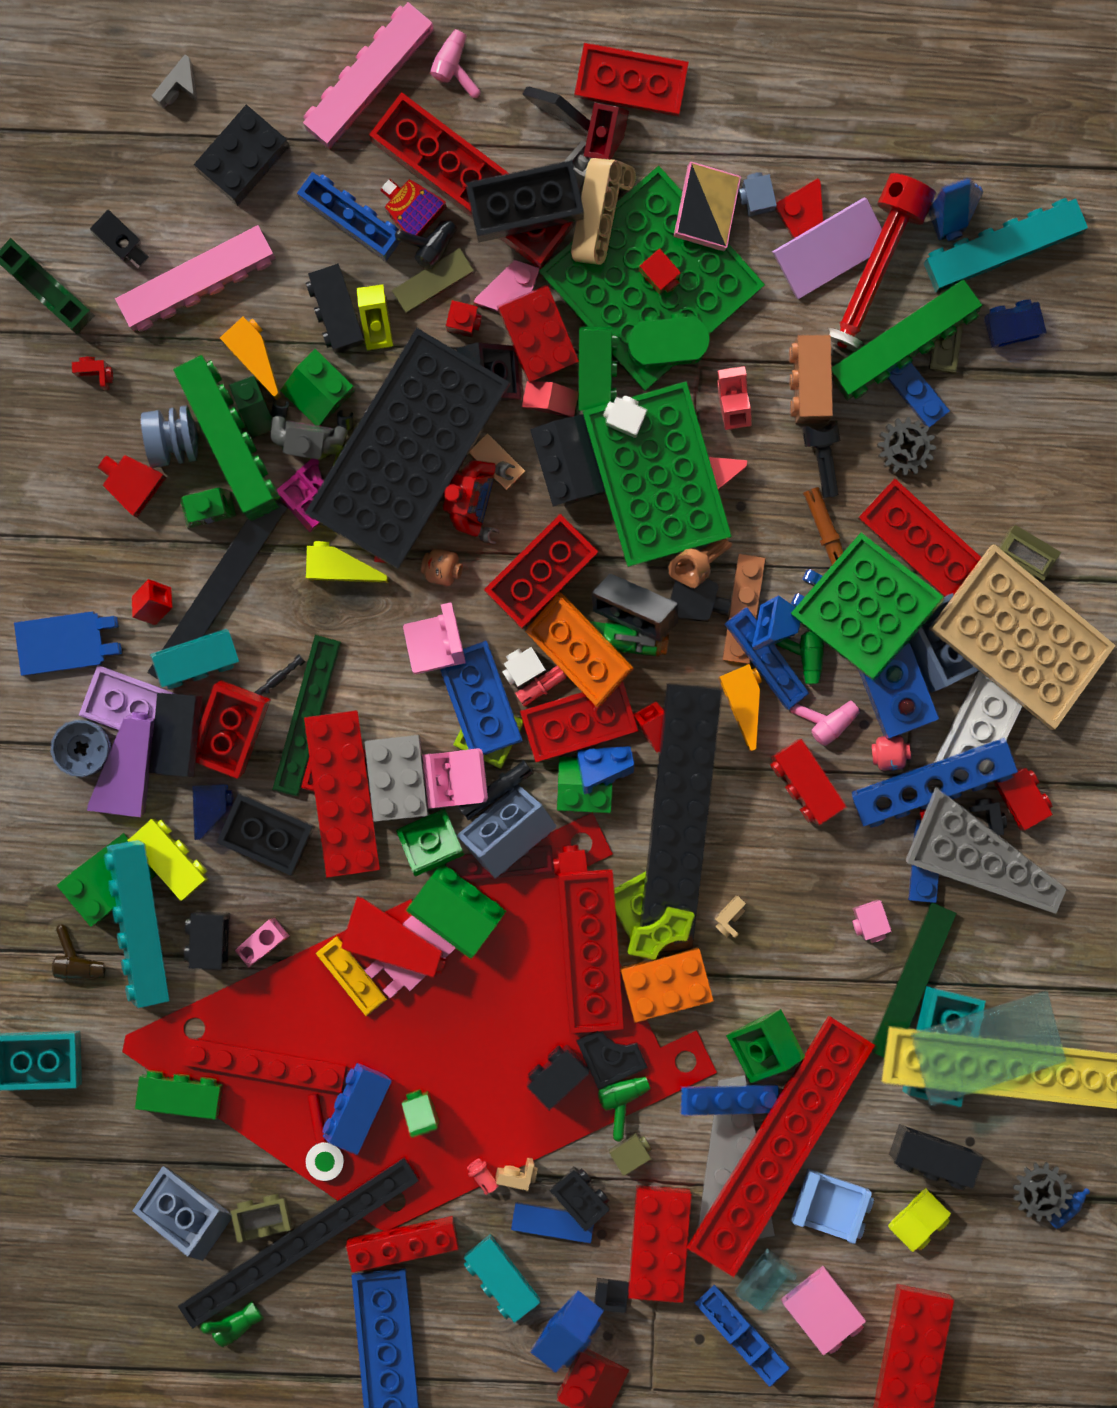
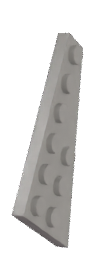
(967, 850)

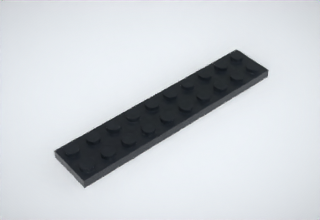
(681, 804)

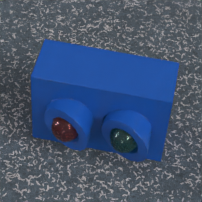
(900, 695)

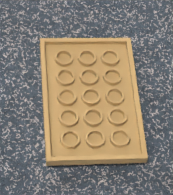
(1022, 637)

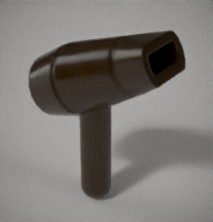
(72, 967)

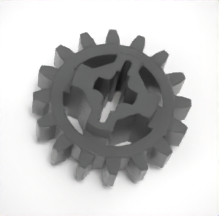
(903, 435)
(1053, 1198)

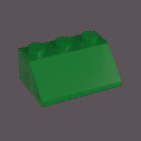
(456, 910)

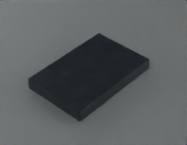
(175, 734)

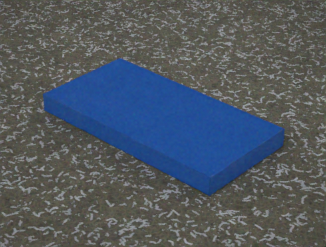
(481, 701)

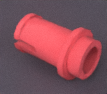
(482, 1176)

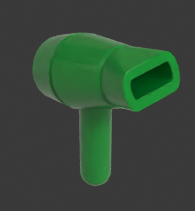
(811, 652)
(617, 1096)
(233, 1326)

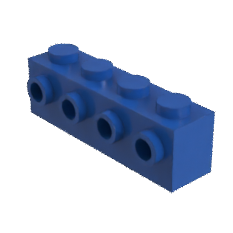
(347, 215)

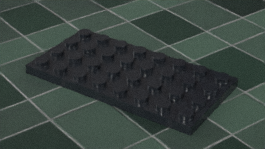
(407, 448)

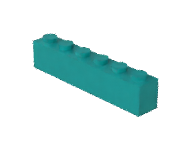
(1005, 245)
(137, 923)

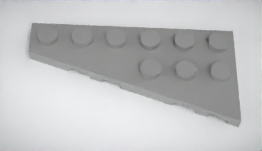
(728, 1143)

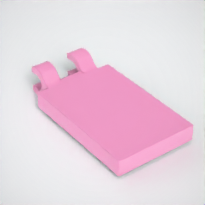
(404, 976)

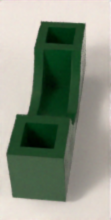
(44, 287)

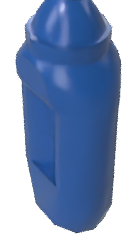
(1075, 1206)

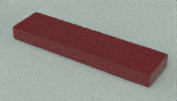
(536, 861)

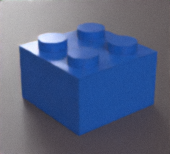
(568, 1332)

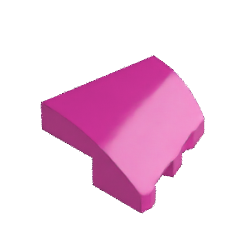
(300, 491)

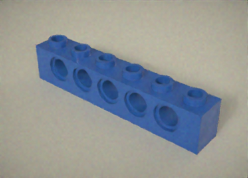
(944, 769)

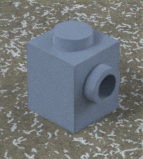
(757, 194)

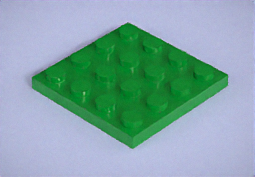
(867, 606)

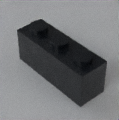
(335, 309)
(635, 607)

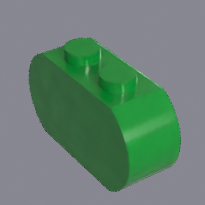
(668, 341)

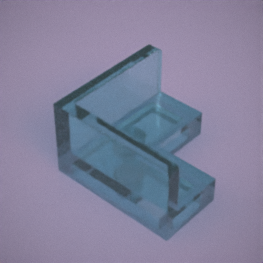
(764, 1279)

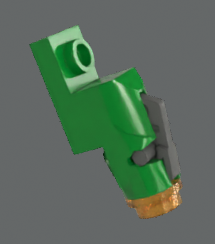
(630, 641)

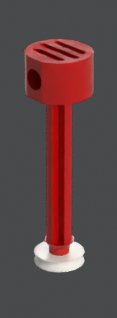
(905, 202)

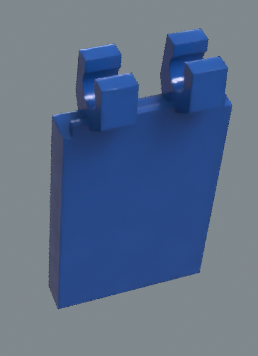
(63, 642)

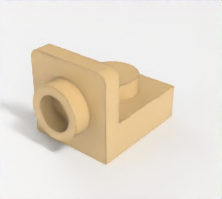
(733, 912)
(512, 1177)

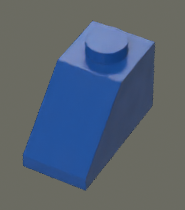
(775, 623)

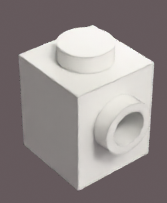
(625, 415)
(522, 667)

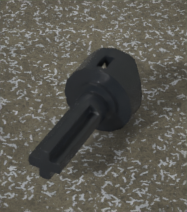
(822, 440)

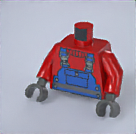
(469, 495)

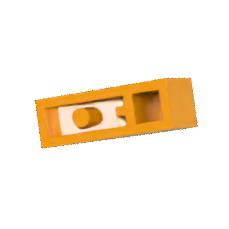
(250, 348)
(743, 697)

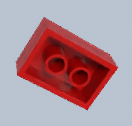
(537, 333)
(230, 728)
(807, 782)

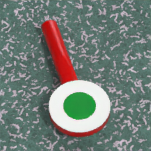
(323, 1159)

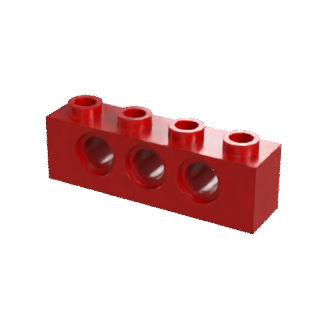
(402, 1244)

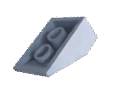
(182, 1214)

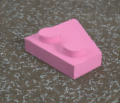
(511, 283)

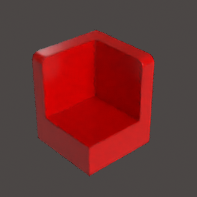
(151, 602)

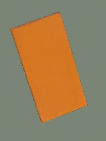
(579, 649)

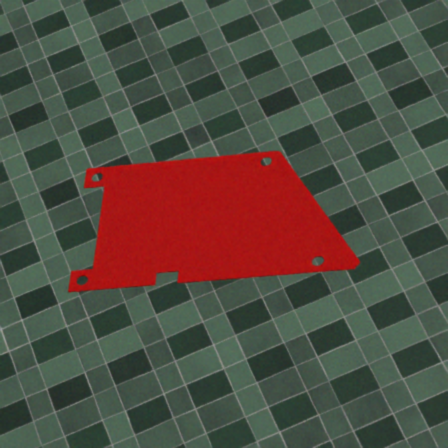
(454, 1034)

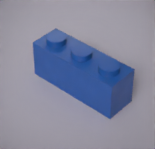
(356, 1108)

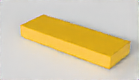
(351, 976)

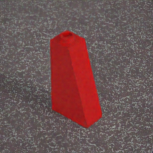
(387, 940)

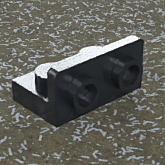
(580, 1198)

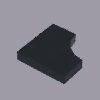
(557, 106)
(610, 1060)

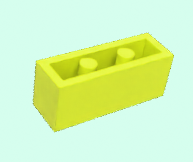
(170, 859)

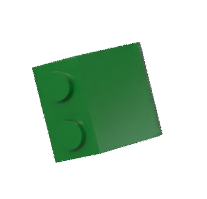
(317, 388)
(571, 792)
(765, 1046)

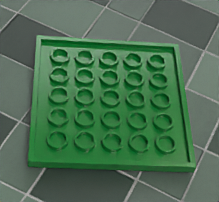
(620, 297)

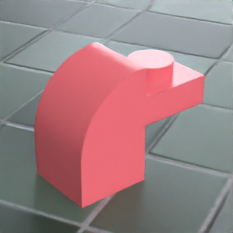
(734, 398)

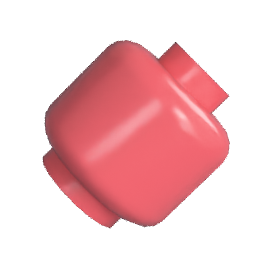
(890, 753)

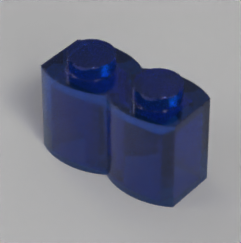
(1015, 324)

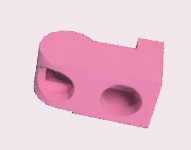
(262, 942)

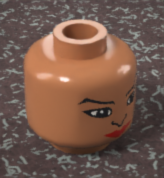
(441, 567)

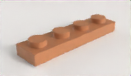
(744, 595)

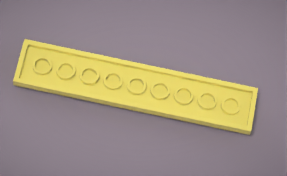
(1082, 1079)

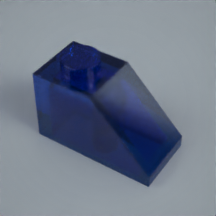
(209, 807)

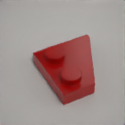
(802, 209)

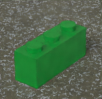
(596, 367)
(179, 1095)

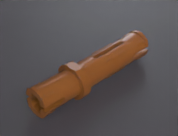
(828, 534)

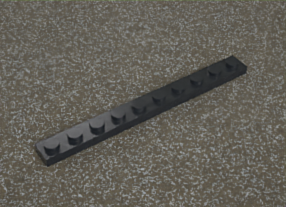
(298, 1242)

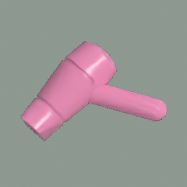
(447, 63)
(829, 726)

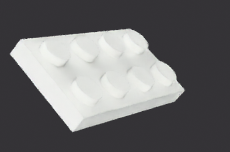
(983, 718)

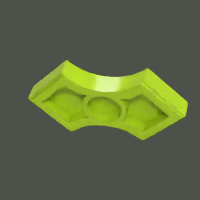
(671, 927)

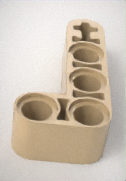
(599, 201)

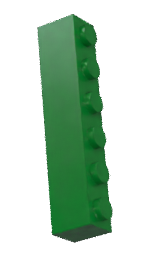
(905, 340)

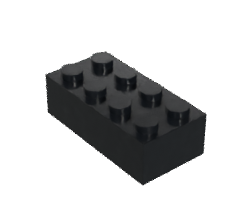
(525, 201)

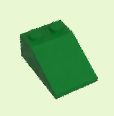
(89, 887)

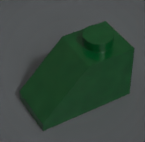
(252, 406)

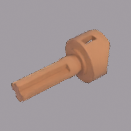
(693, 566)

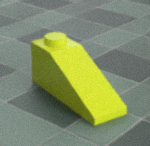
(332, 564)

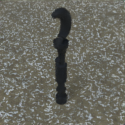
(278, 677)

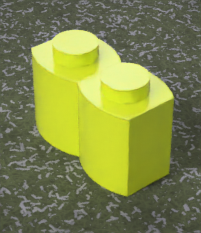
(920, 1220)

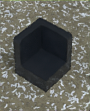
(611, 1295)

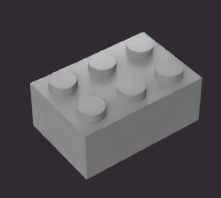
(396, 778)

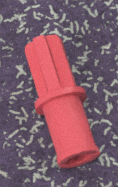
(540, 685)

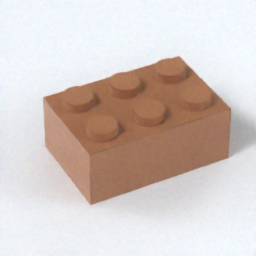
(811, 379)

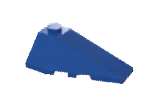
(954, 208)

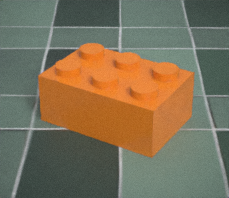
(666, 984)

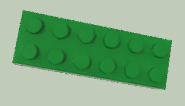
(225, 435)

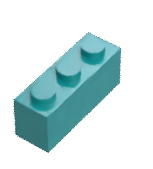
(194, 659)
(501, 1279)

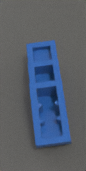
(742, 1335)

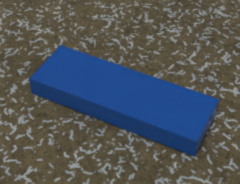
(548, 1222)

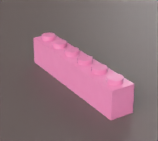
(368, 75)
(195, 279)

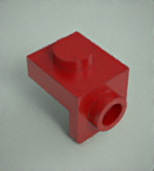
(90, 367)

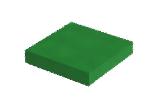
(430, 842)

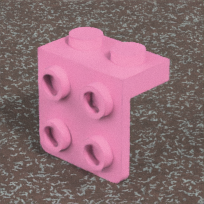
(455, 778)

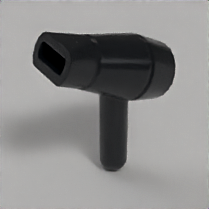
(430, 248)

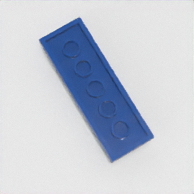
(385, 1339)

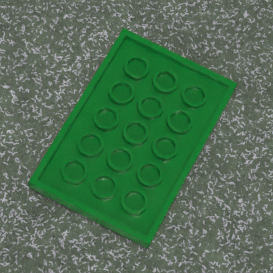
(660, 480)

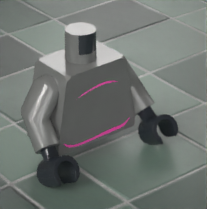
(308, 439)

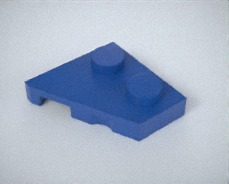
(604, 765)

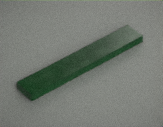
(308, 704)
(914, 974)

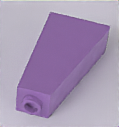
(125, 775)

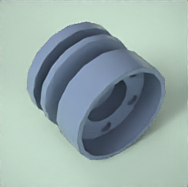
(169, 436)
(66, 742)

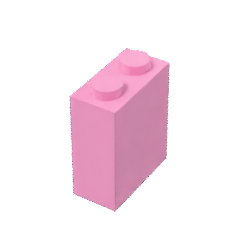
(823, 1311)

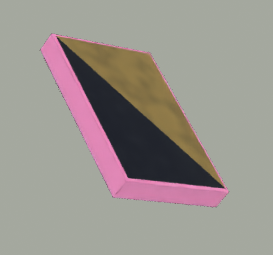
(707, 206)

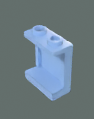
(832, 1206)

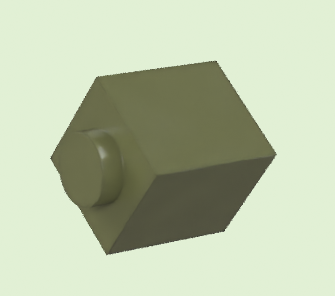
(630, 1153)

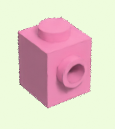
(871, 921)

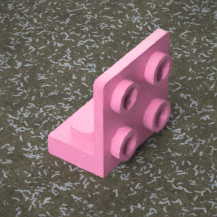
(434, 642)

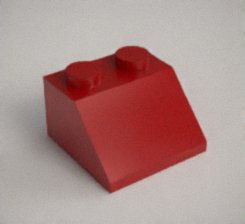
(591, 1381)

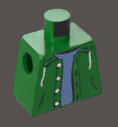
(207, 507)

